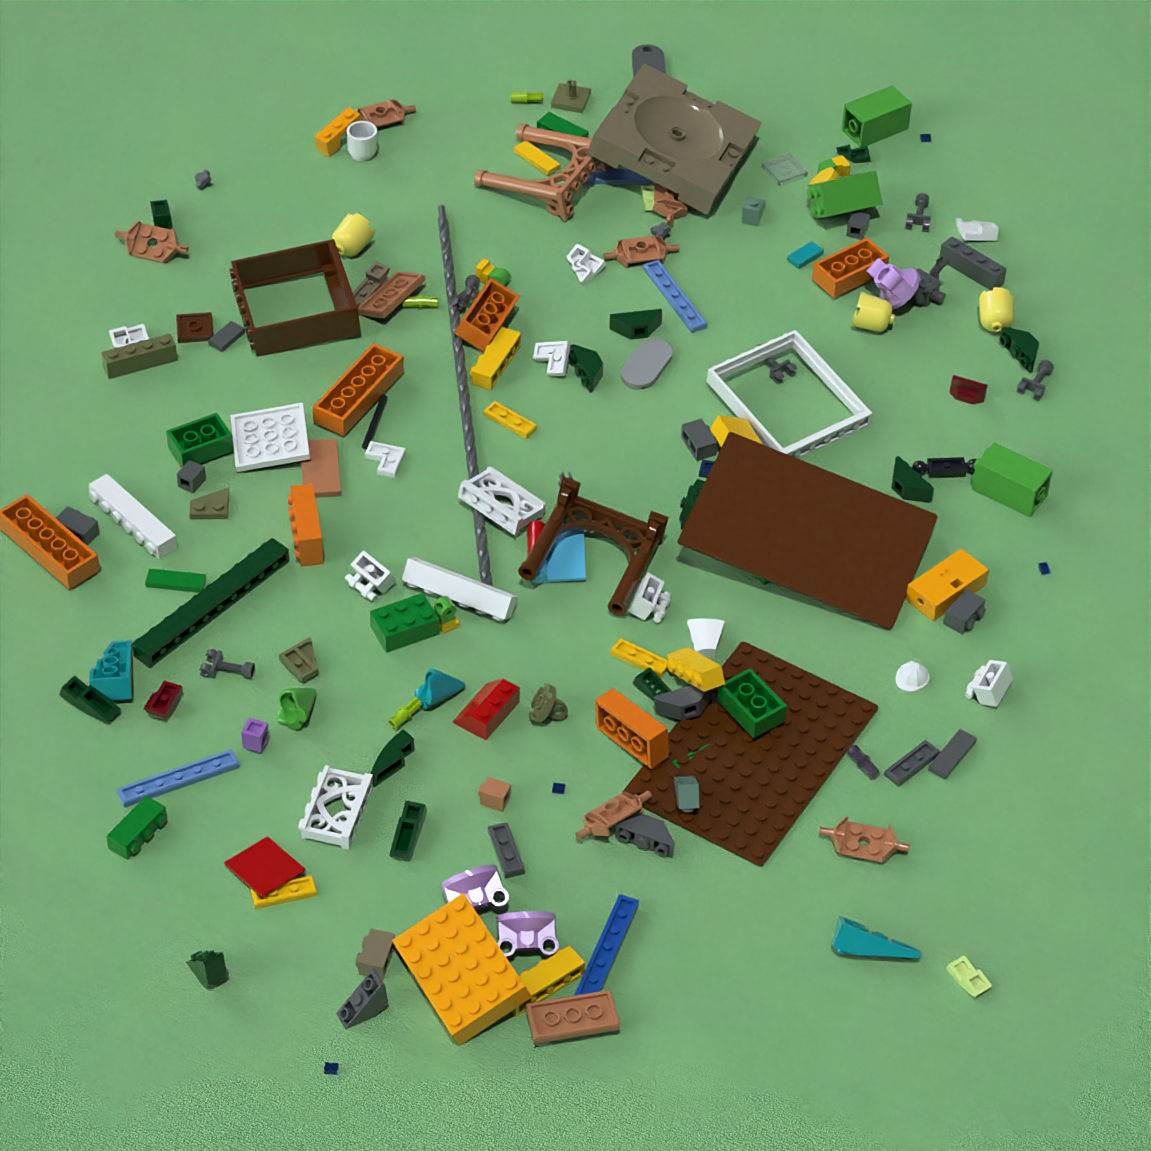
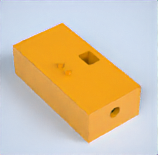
(945, 582)

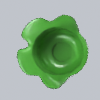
(295, 706)

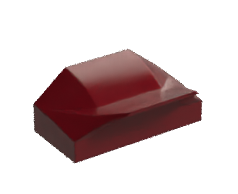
(968, 390)
(164, 700)

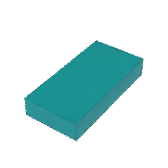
(805, 255)

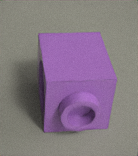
(255, 735)

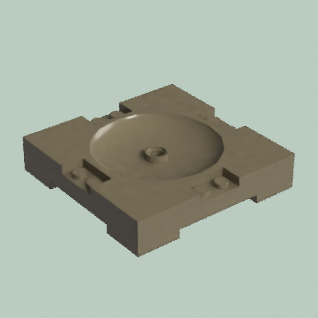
(674, 137)

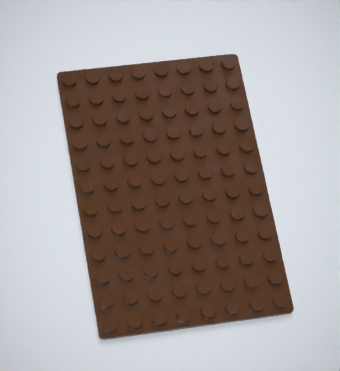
(808, 530)
(760, 784)

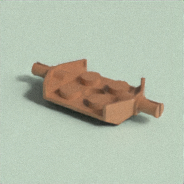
(390, 113)
(667, 204)
(142, 234)
(629, 252)
(611, 813)
(848, 835)

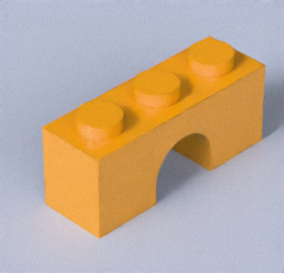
(329, 137)

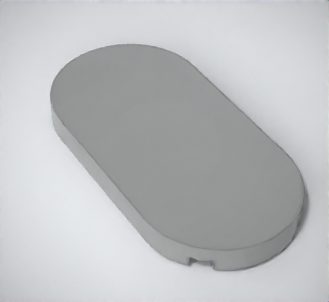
(646, 363)

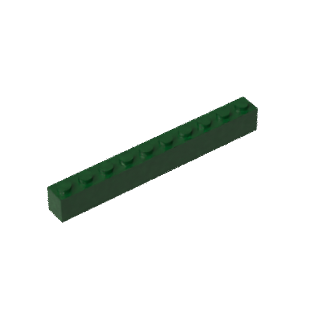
(210, 603)

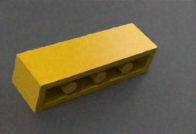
(495, 358)
(695, 669)
(551, 976)

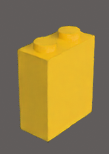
(726, 424)

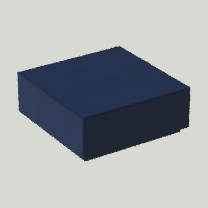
(705, 468)

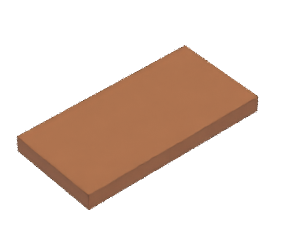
(391, 294)
(322, 468)
(572, 1016)

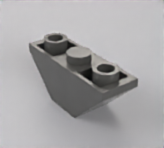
(682, 703)
(647, 834)
(364, 1002)

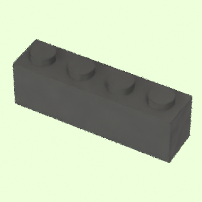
(973, 263)

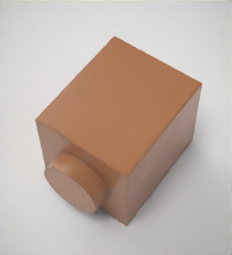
(494, 794)

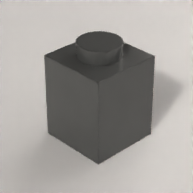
(858, 225)
(191, 476)

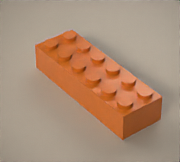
(358, 389)
(48, 541)

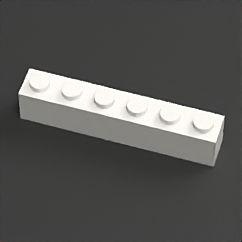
(132, 516)
(459, 588)

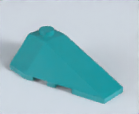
(114, 671)
(856, 940)

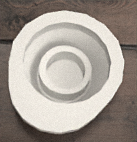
(912, 676)

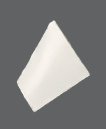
(977, 230)
(584, 263)
(125, 336)
(706, 635)

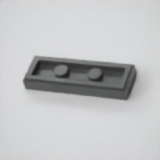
(952, 754)
(911, 763)
(506, 850)

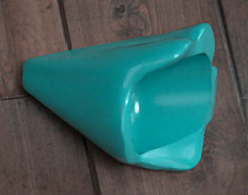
(437, 688)

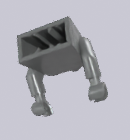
(929, 285)

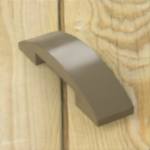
(374, 279)

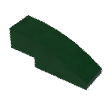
(161, 214)
(89, 700)
(392, 757)
(408, 830)

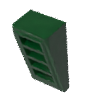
(654, 679)

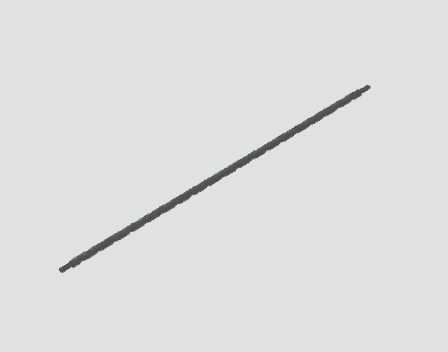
(463, 389)

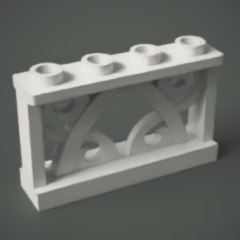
(503, 514)
(346, 830)

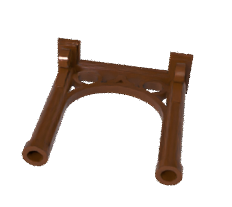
(606, 522)

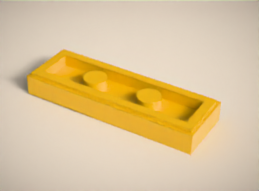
(537, 157)
(510, 420)
(639, 657)
(292, 891)

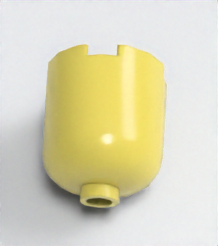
(353, 234)
(996, 309)
(873, 313)

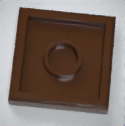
(194, 327)

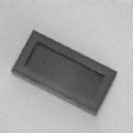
(226, 336)

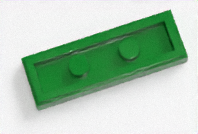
(175, 580)

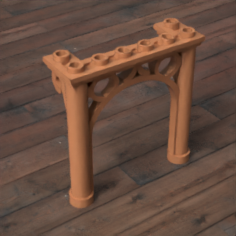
(556, 195)

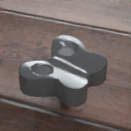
(202, 178)
(660, 230)

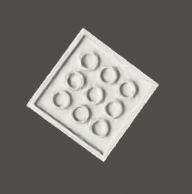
(270, 437)

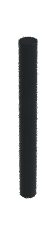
(374, 422)

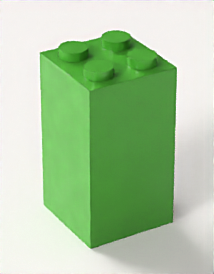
(876, 116)
(844, 194)
(1011, 479)

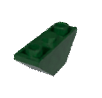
(636, 324)
(1021, 346)
(587, 365)
(910, 484)
(207, 966)

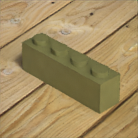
(139, 356)

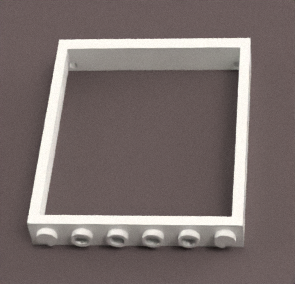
(860, 419)

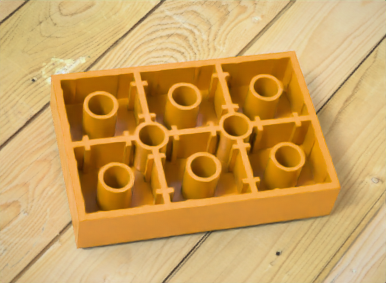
(461, 969)

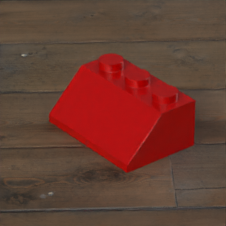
(489, 708)

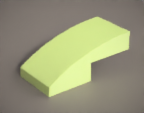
(648, 196)
(968, 978)

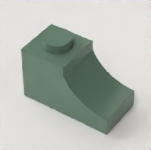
(753, 211)
(686, 793)

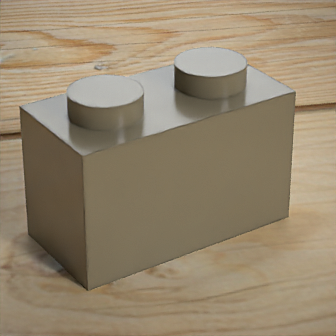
(376, 952)

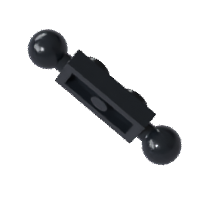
(944, 466)

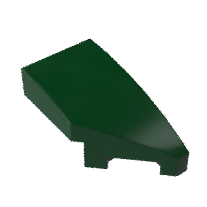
(856, 155)

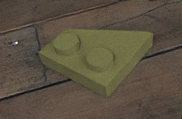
(210, 506)
(300, 660)

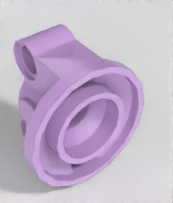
(895, 284)
(478, 886)
(527, 931)

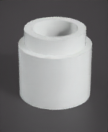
(362, 140)

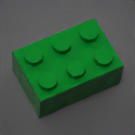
(200, 440)
(404, 622)
(752, 703)

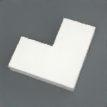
(556, 354)
(389, 455)

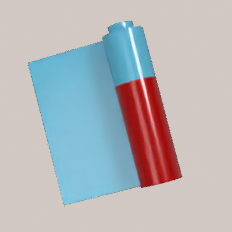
(565, 558)

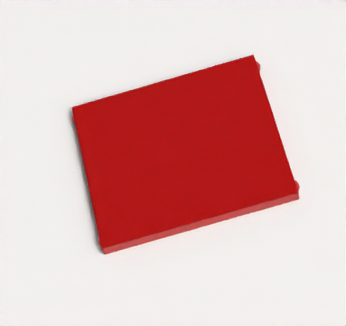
(264, 867)

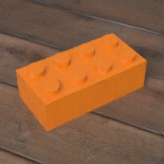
(847, 267)
(486, 314)
(305, 525)
(632, 728)

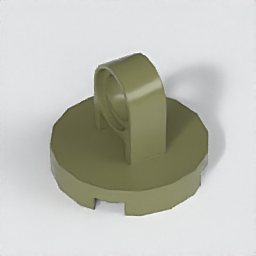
(544, 703)

